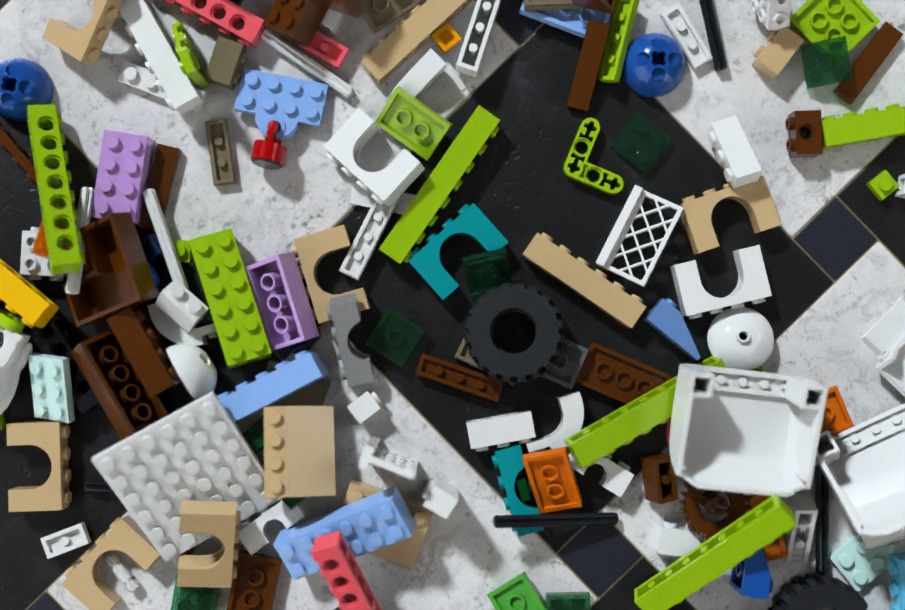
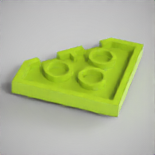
(189, 61)

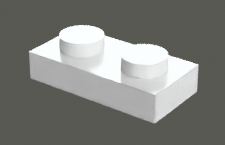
(65, 540)

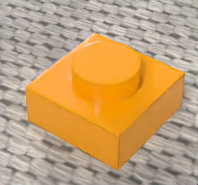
(446, 38)

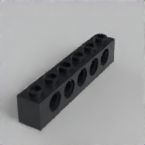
(50, 345)

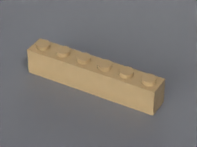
(409, 37)
(583, 280)

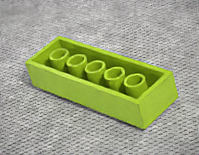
(230, 298)

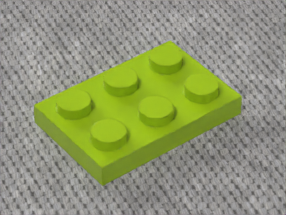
(413, 123)

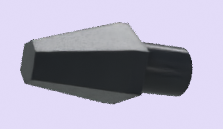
(305, 345)

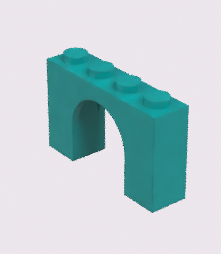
(470, 223)

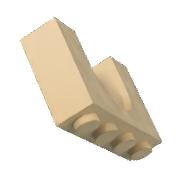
(88, 41)
(753, 196)
(311, 251)
(53, 439)
(219, 520)
(86, 581)

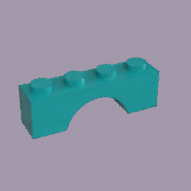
(510, 463)

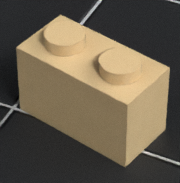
(777, 52)

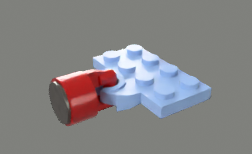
(278, 108)

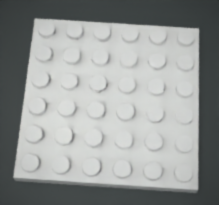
(179, 458)

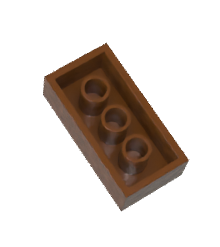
(145, 350)

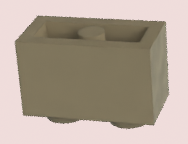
(226, 63)

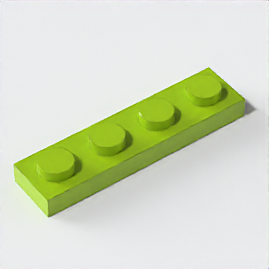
(618, 41)

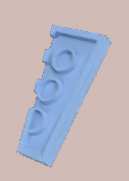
(568, 20)

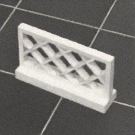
(622, 227)
(387, 459)

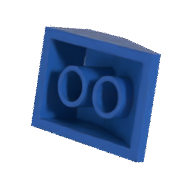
(752, 576)

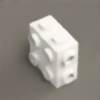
(772, 13)
(34, 265)

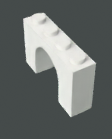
(385, 184)
(751, 285)

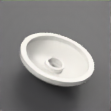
(726, 344)

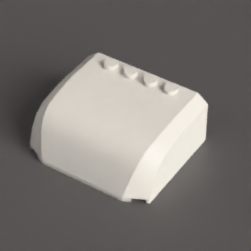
(745, 429)
(868, 471)

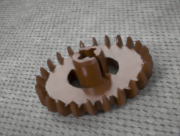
(693, 513)

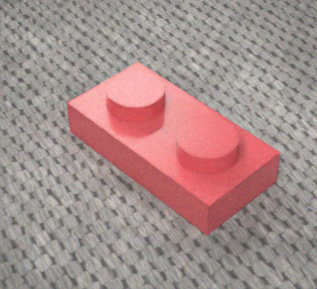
(327, 49)

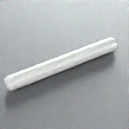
(307, 63)
(84, 213)
(164, 237)

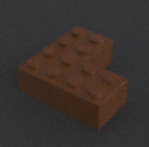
(300, 19)
(119, 274)

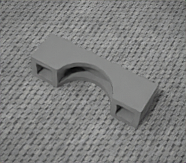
(357, 365)

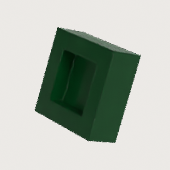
(524, 488)

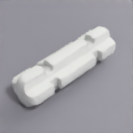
(122, 572)

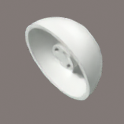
(193, 368)

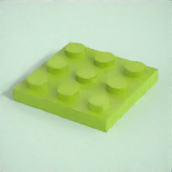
(833, 18)

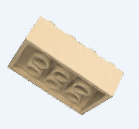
(299, 451)
(404, 551)

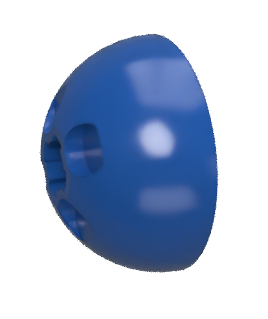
(646, 74)
(29, 86)

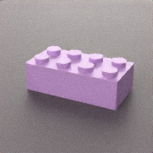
(122, 174)
(282, 301)

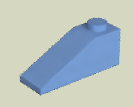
(670, 324)

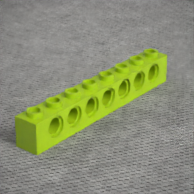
(60, 260)

